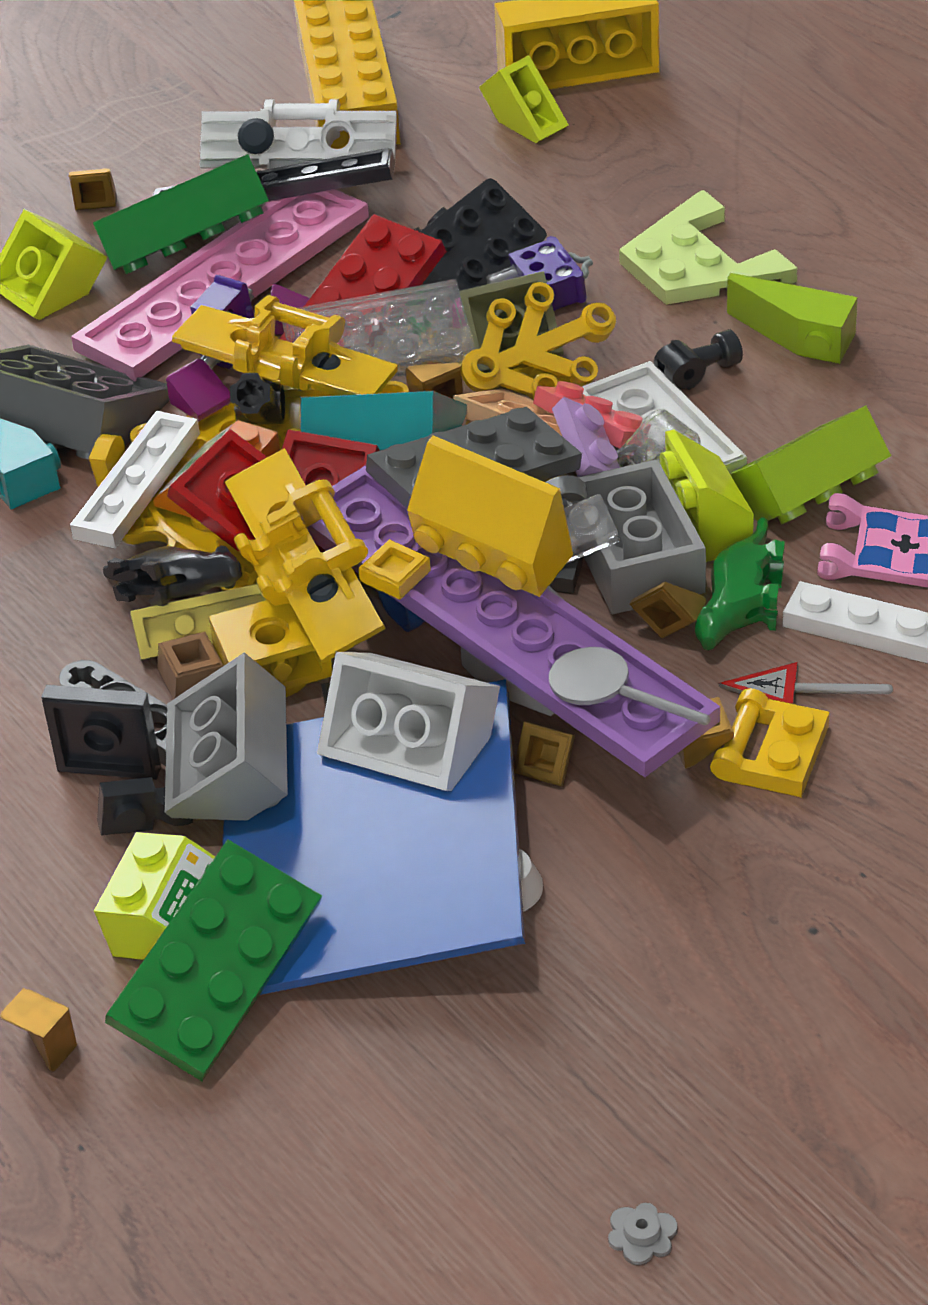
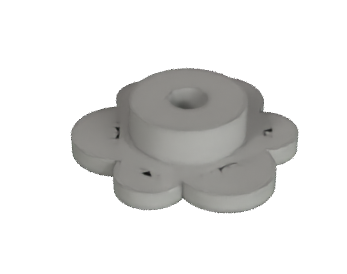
(641, 1233)

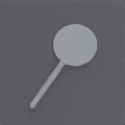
(600, 674)

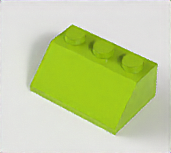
(812, 466)

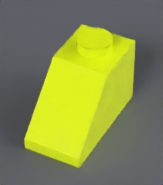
(523, 101)

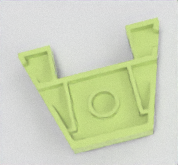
(684, 264)

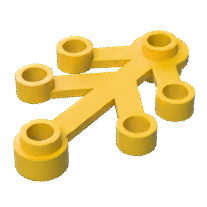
(534, 349)

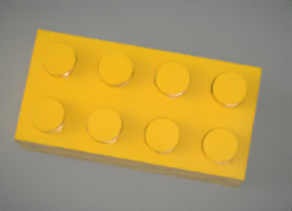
(579, 38)

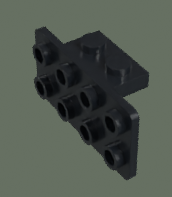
(480, 235)

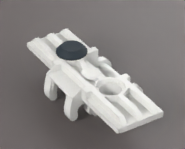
(238, 133)

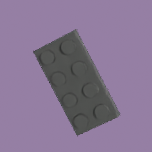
(512, 439)

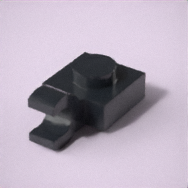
(132, 806)

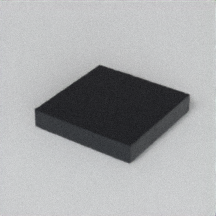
(101, 731)

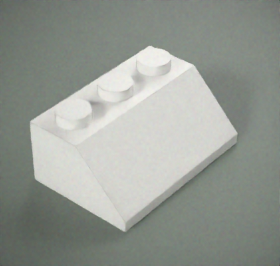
(405, 718)

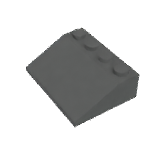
(72, 398)

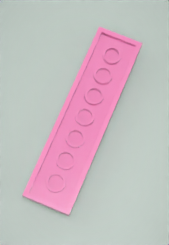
(257, 252)

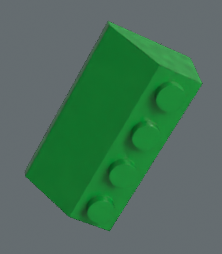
(180, 213)

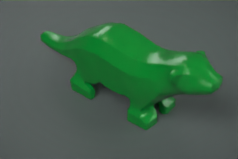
(739, 587)

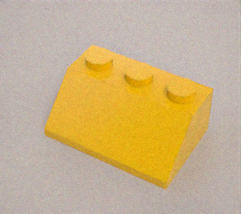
(489, 517)

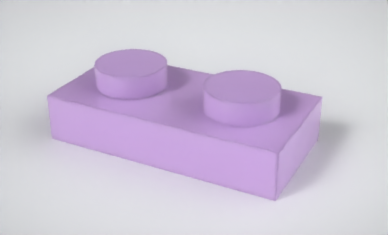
(585, 430)

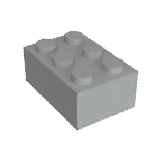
(654, 535)

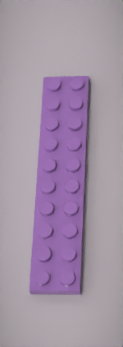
(526, 636)

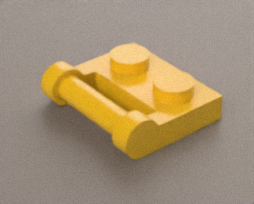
(786, 751)

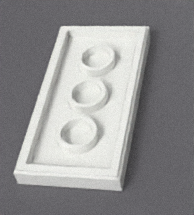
(647, 390)

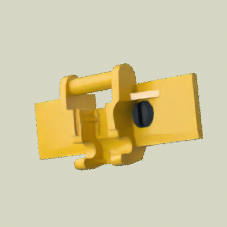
(308, 363)
(289, 563)

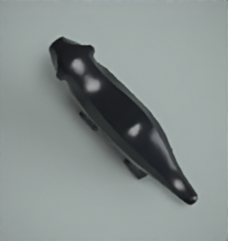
(172, 573)

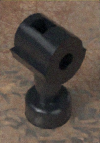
(687, 366)

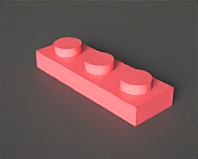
(617, 424)

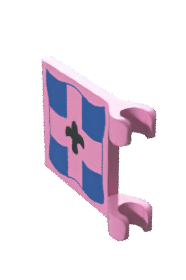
(888, 545)

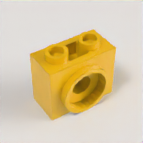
(273, 640)

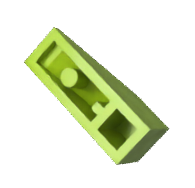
(794, 316)

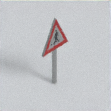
(781, 685)

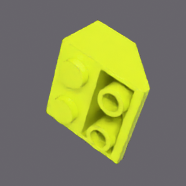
(706, 493)

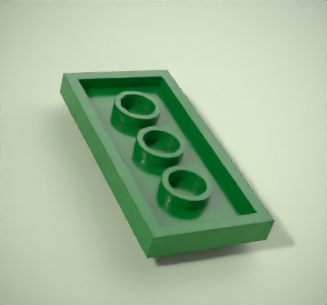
(213, 960)

